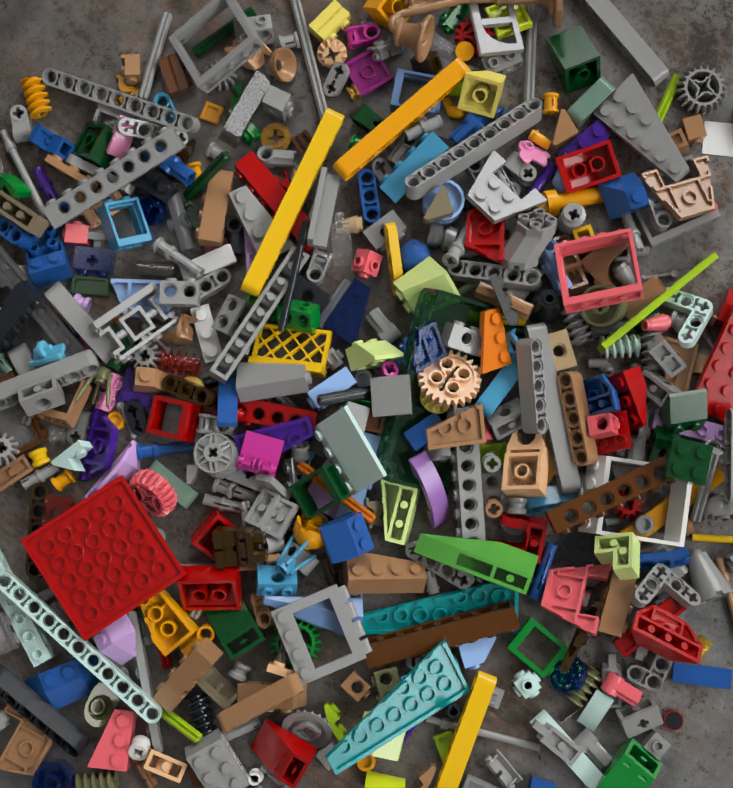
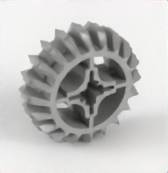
(694, 86)

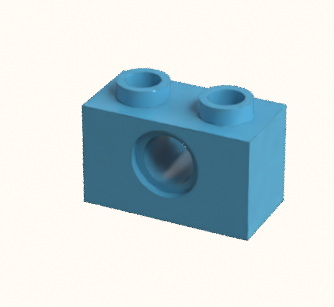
(273, 583)

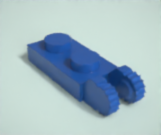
(671, 559)

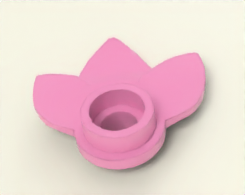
(529, 153)

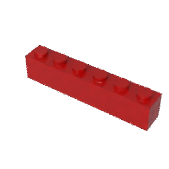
(268, 189)

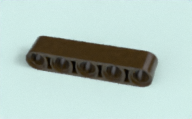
(34, 520)

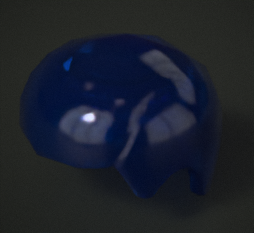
(153, 210)

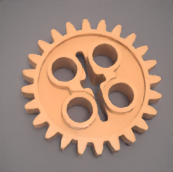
(465, 388)

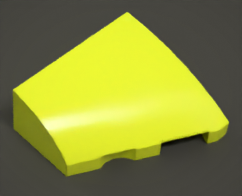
(381, 780)

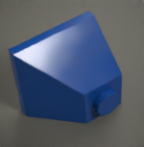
(623, 195)

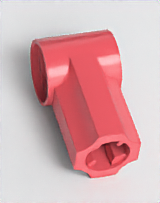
(618, 687)

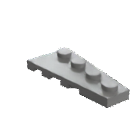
(253, 217)

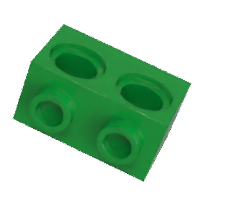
(302, 316)

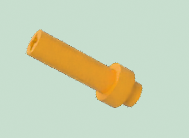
(557, 201)

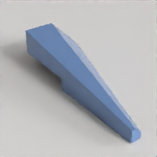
(319, 614)

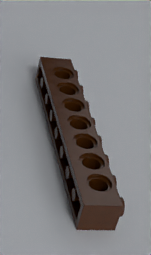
(556, 515)

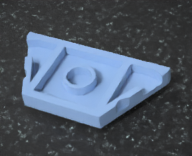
(127, 287)

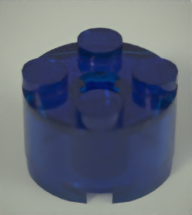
(54, 769)

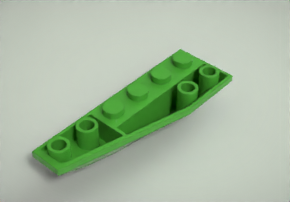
(481, 558)

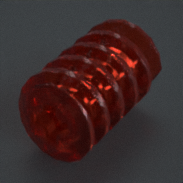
(180, 363)

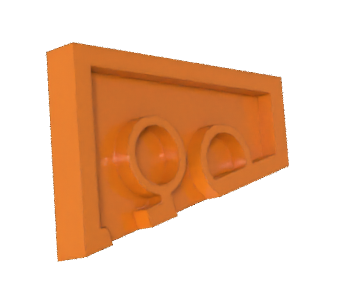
(494, 345)

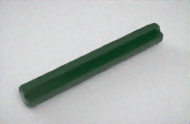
(219, 35)
(203, 179)

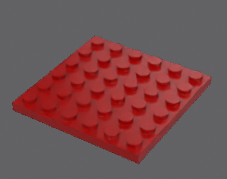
(103, 557)

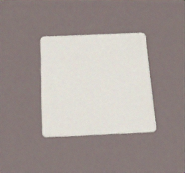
(718, 139)

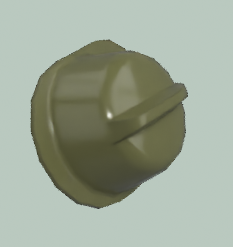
(100, 705)

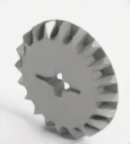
(319, 729)

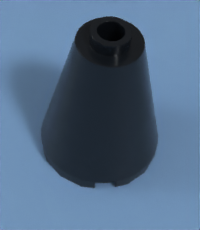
(546, 305)

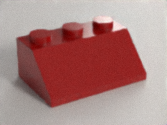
(210, 588)

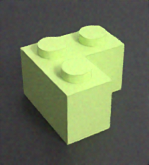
(622, 551)

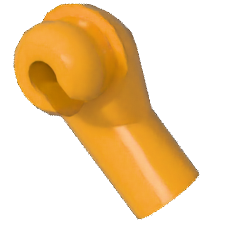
(451, 110)

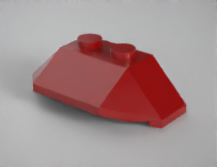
(666, 635)

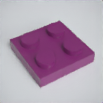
(367, 73)

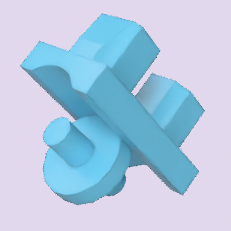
(46, 354)

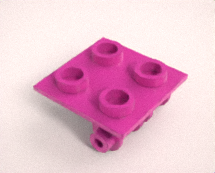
(260, 453)

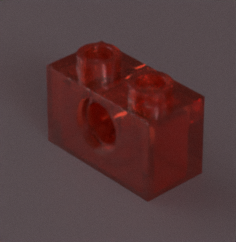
(54, 503)

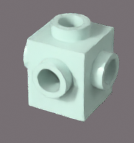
(521, 678)

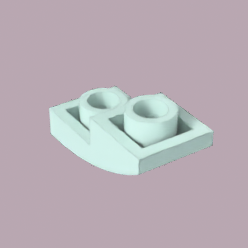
(595, 710)

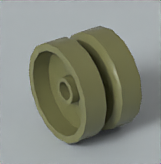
(605, 316)

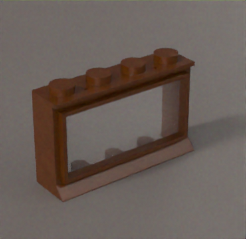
(27, 437)

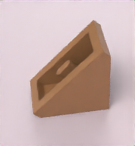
(564, 130)

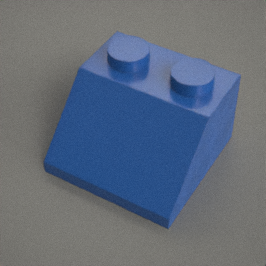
(346, 537)

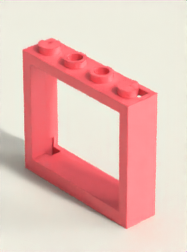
(603, 297)

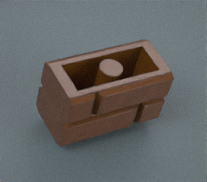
(174, 76)

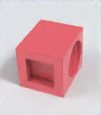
(595, 425)

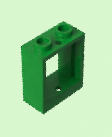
(523, 631)

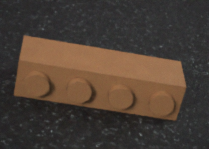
(215, 210)

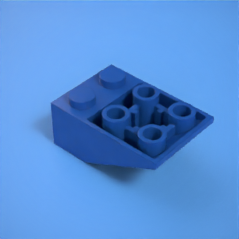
(48, 258)

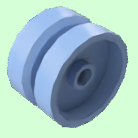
(456, 199)

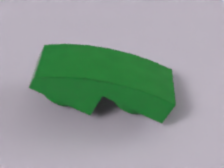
(14, 185)

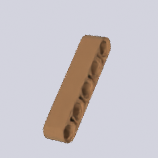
(575, 427)
(260, 702)

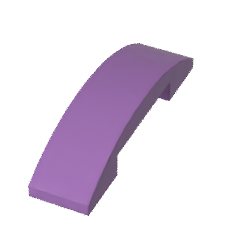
(432, 488)

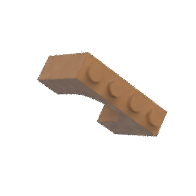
(598, 264)

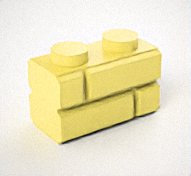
(330, 22)

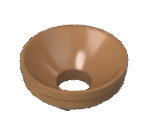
(286, 64)

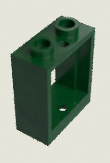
(333, 483)

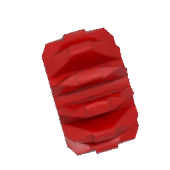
(628, 512)

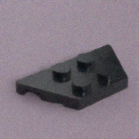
(577, 547)

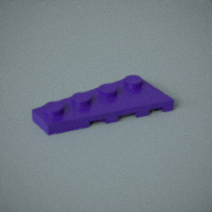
(291, 432)

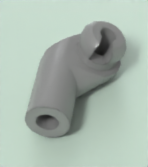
(603, 365)

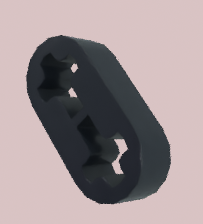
(135, 416)

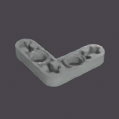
(664, 582)

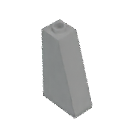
(270, 380)

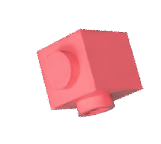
(76, 234)

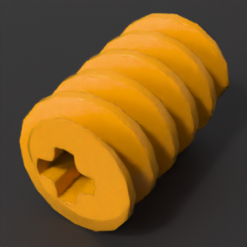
(35, 97)

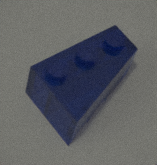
(349, 312)

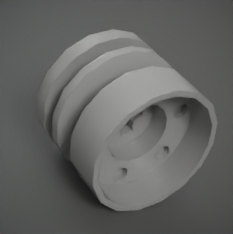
(226, 461)

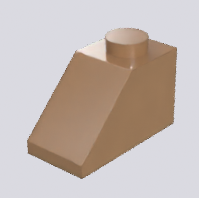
(149, 381)

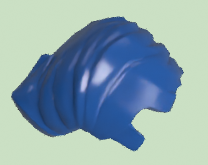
(412, 254)

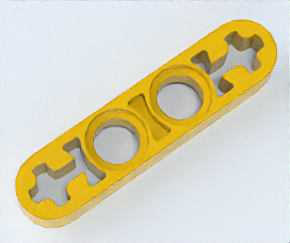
(393, 253)

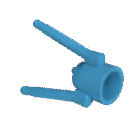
(286, 564)

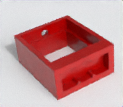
(185, 431)

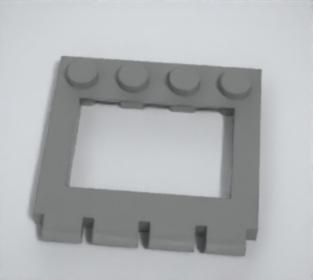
(294, 641)

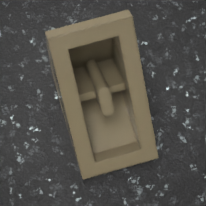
(439, 208)

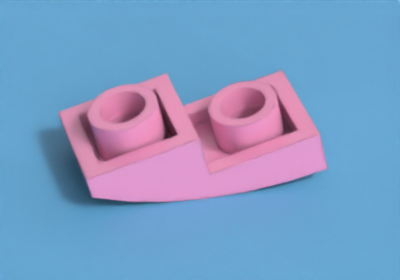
(119, 142)

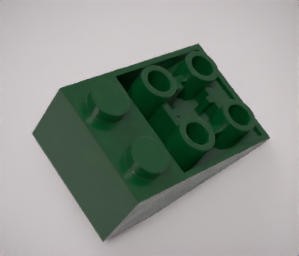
(236, 629)

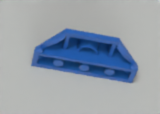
(601, 395)
(65, 682)

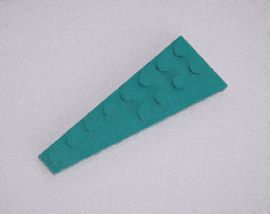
(436, 607)
(421, 693)

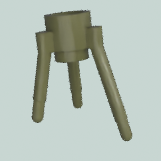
(100, 378)

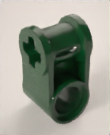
(366, 118)

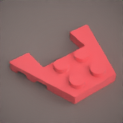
(566, 591)

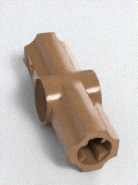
(486, 293)

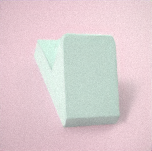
(71, 457)

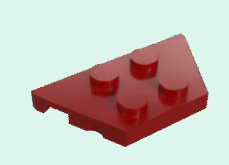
(485, 237)

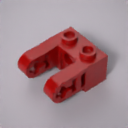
(534, 535)

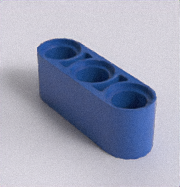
(368, 188)
(14, 233)

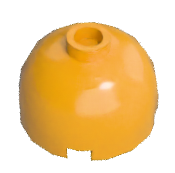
(308, 531)

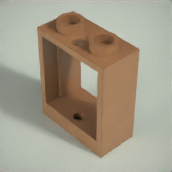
(70, 418)

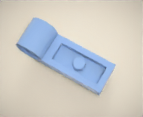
(549, 267)

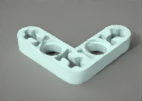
(695, 314)

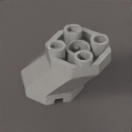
(529, 239)

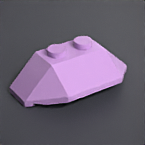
(126, 465)
(117, 641)

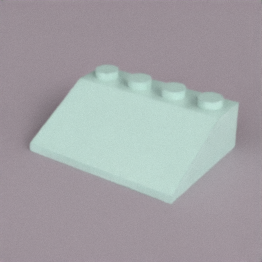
(349, 450)

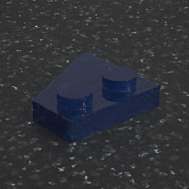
(427, 346)

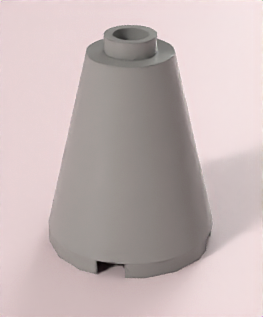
(707, 578)

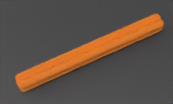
(351, 503)

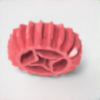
(153, 492)

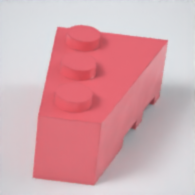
(115, 741)

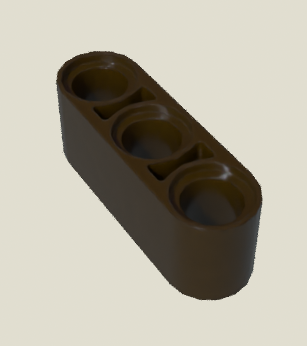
(182, 388)

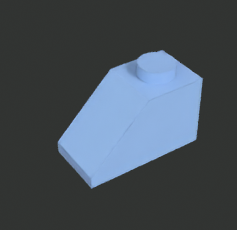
(475, 653)

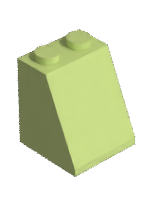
(424, 275)

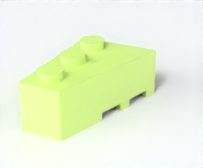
(399, 511)

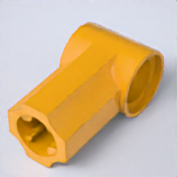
(185, 647)

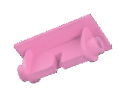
(116, 384)

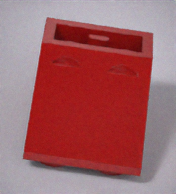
(632, 395)
(283, 753)

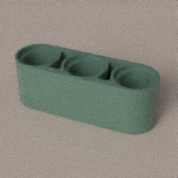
(590, 101)
(184, 492)

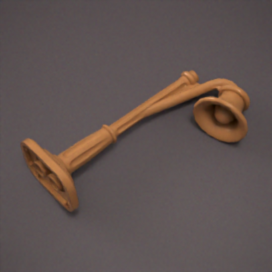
(420, 35)

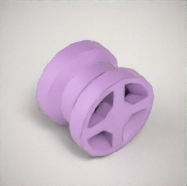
(84, 302)

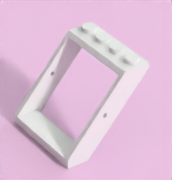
(677, 508)

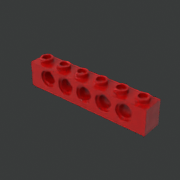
(269, 409)

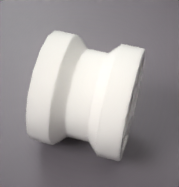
(139, 747)

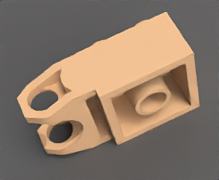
(526, 467)

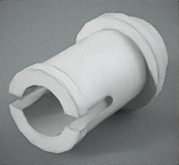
(255, 771)

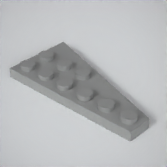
(636, 122)

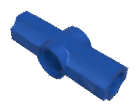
(469, 126)
(175, 168)

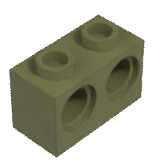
(385, 688)

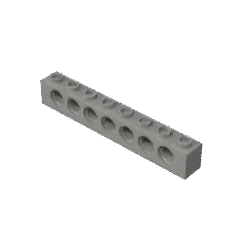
(59, 218)
(255, 319)
(473, 492)

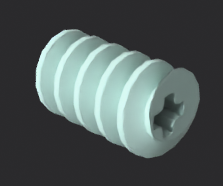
(623, 345)

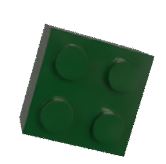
(687, 461)

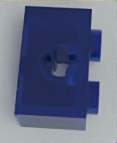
(84, 256)

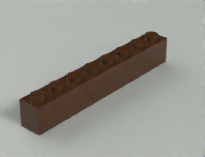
(453, 629)

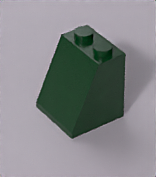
(574, 59)

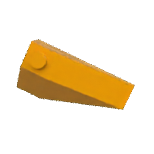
(167, 622)

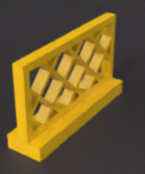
(316, 369)

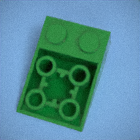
(630, 767)

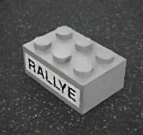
(216, 762)

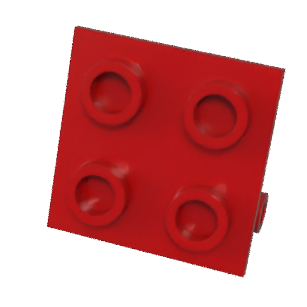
(616, 443)

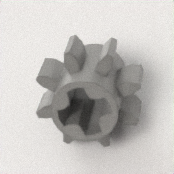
(334, 359)

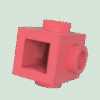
(366, 263)

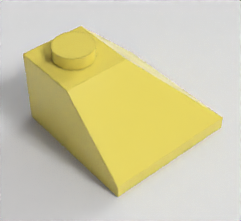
(481, 92)

